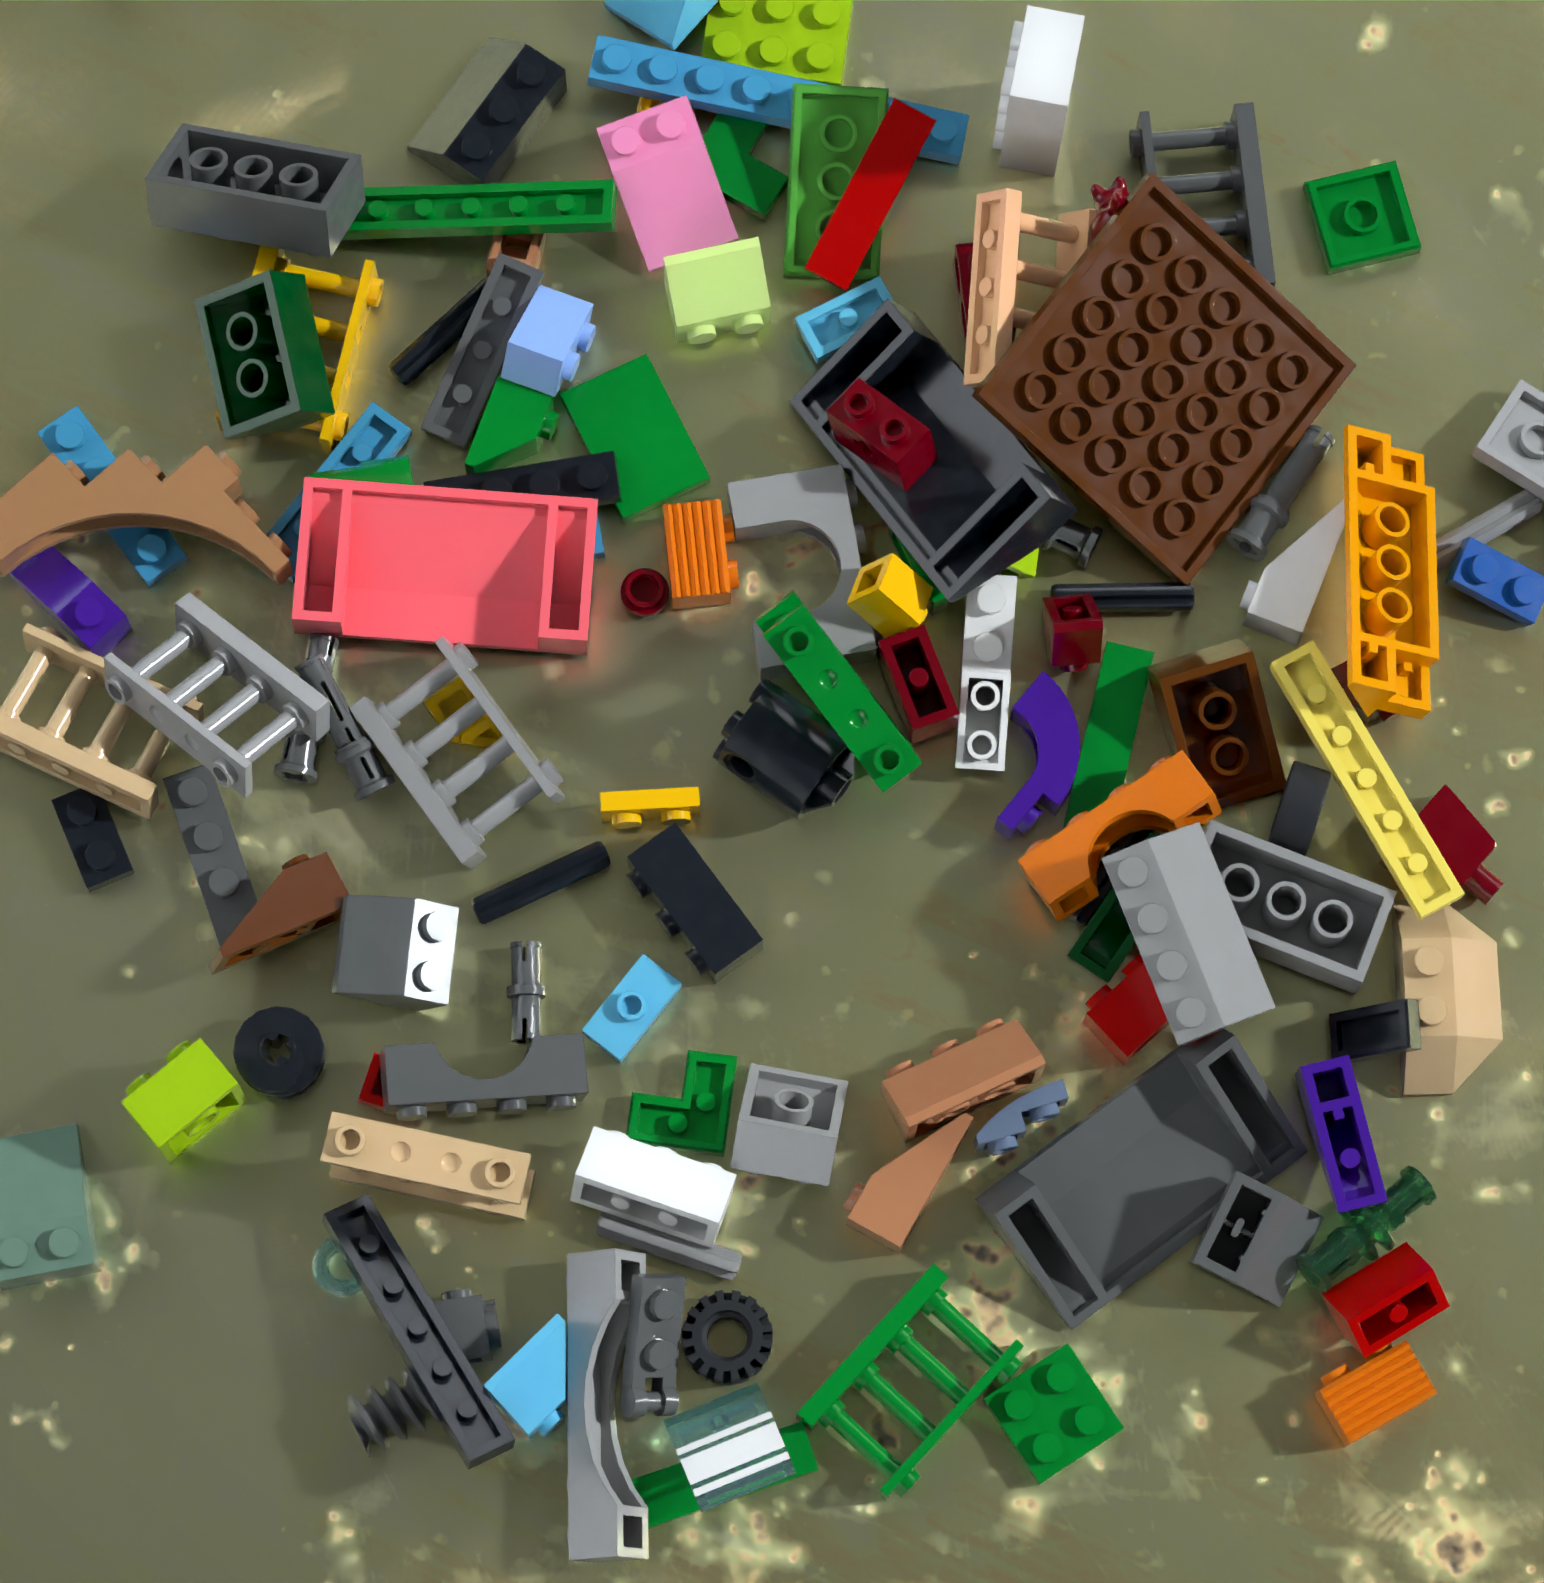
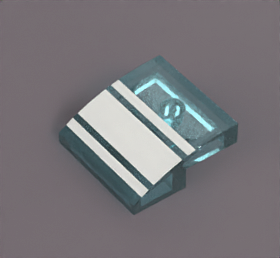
(729, 1447)

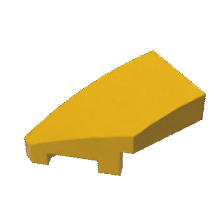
(448, 701)

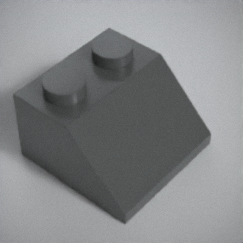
(395, 951)

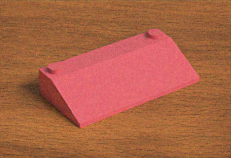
(445, 565)

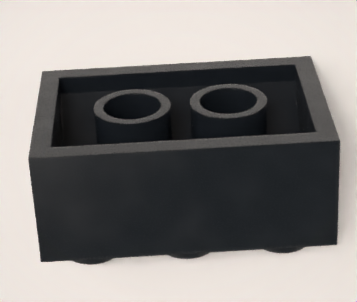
(490, 112)

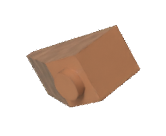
(901, 1189)

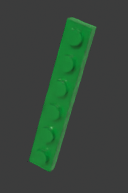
(486, 209)

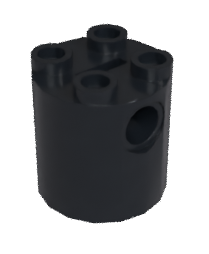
(786, 752)

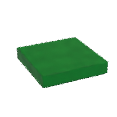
(1361, 217)

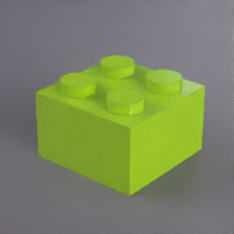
(183, 1098)

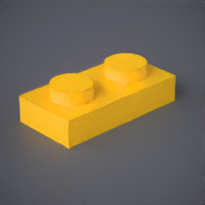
(670, 805)

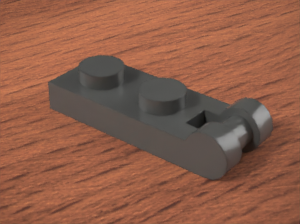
(652, 1344)

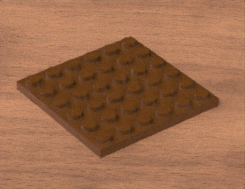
(1164, 380)

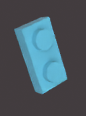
(835, 321)

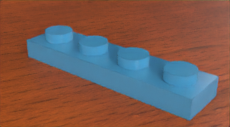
(371, 438)
(149, 550)

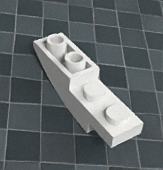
(986, 675)

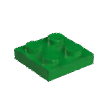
(1053, 1414)

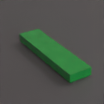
(1110, 727)
(671, 1497)

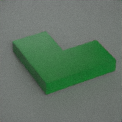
(741, 176)
(696, 1120)

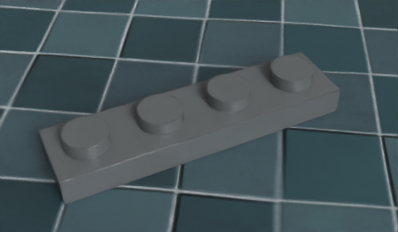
(481, 351)
(211, 848)

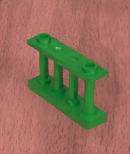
(837, 691)
(862, 1372)

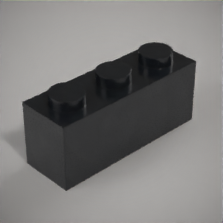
(693, 904)

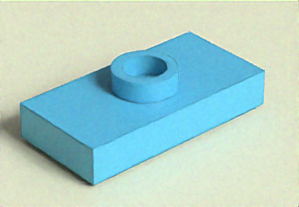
(631, 1008)

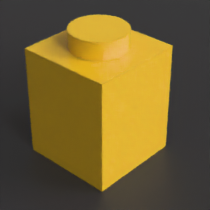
(890, 596)

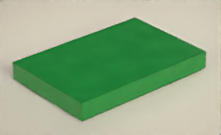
(636, 420)

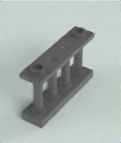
(1242, 179)

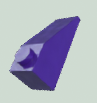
(73, 601)
(1341, 1133)

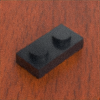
(93, 838)

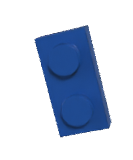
(1497, 581)

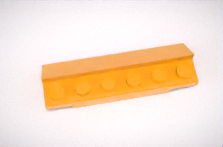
(1389, 575)

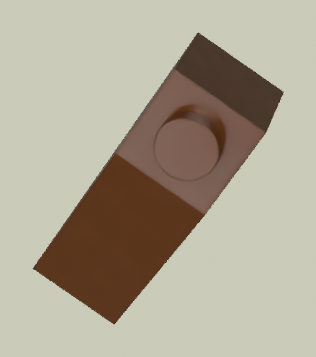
(296, 904)

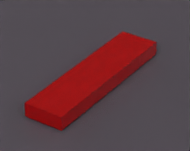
(870, 194)

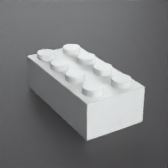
(1037, 89)

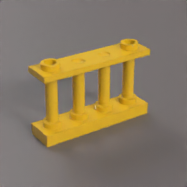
(367, 293)

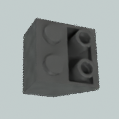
(1256, 1238)

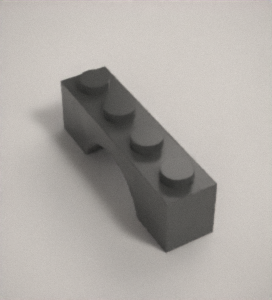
(421, 1081)

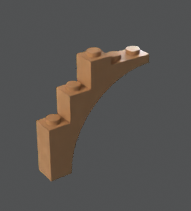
(195, 500)

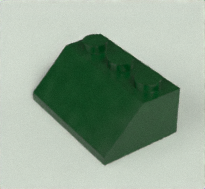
(264, 355)

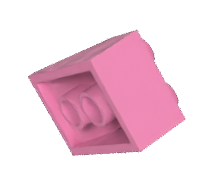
(667, 181)

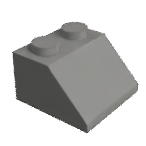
(789, 1124)

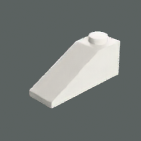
(1292, 581)

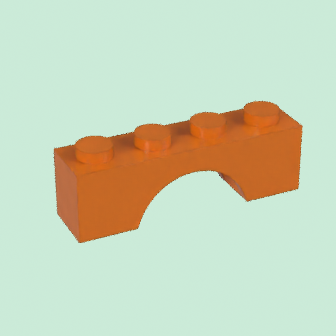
(1163, 800)

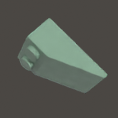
(45, 1209)

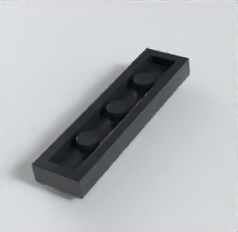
(580, 476)

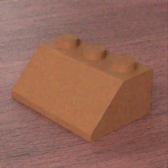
(961, 1078)

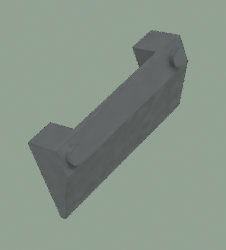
(1140, 1174)

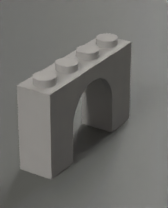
(818, 507)

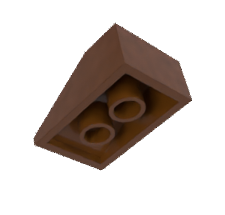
(1220, 720)

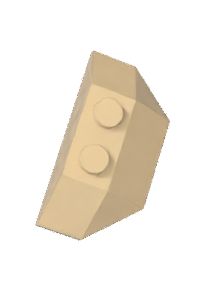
(1456, 981)

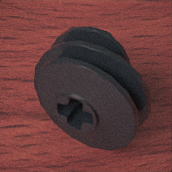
(289, 1075)

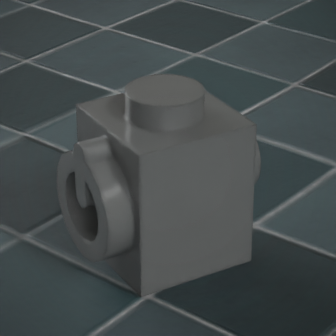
(471, 1323)

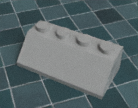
(1188, 933)

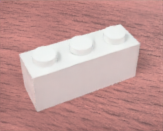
(653, 1186)

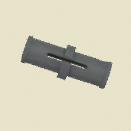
(525, 991)

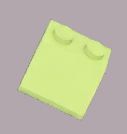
(717, 291)

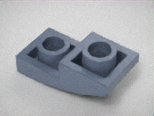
(1007, 1126)

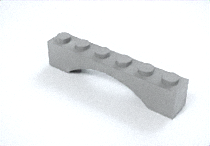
(603, 1506)

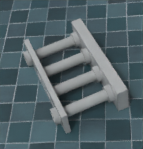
(229, 654)
(439, 796)

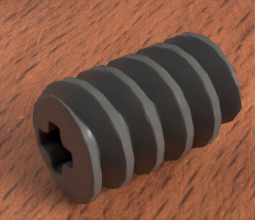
(389, 1411)

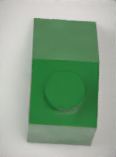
(511, 427)

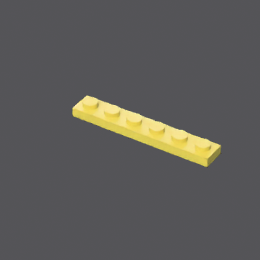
(1366, 780)

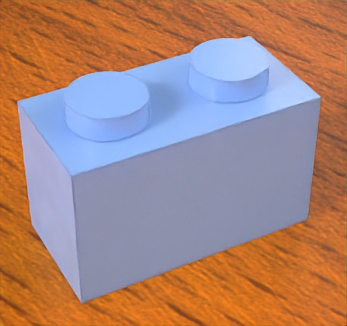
(548, 341)

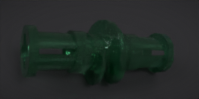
(1364, 1229)

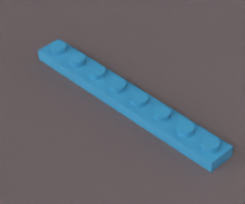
(735, 89)

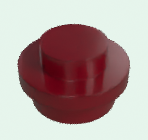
(644, 592)

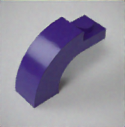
(1055, 738)

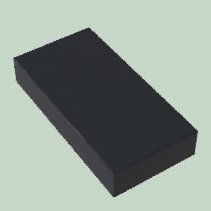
(1376, 1030)

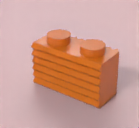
(698, 554)
(1374, 1392)

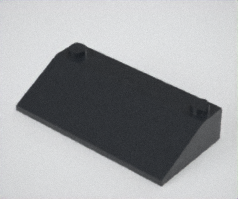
(984, 494)

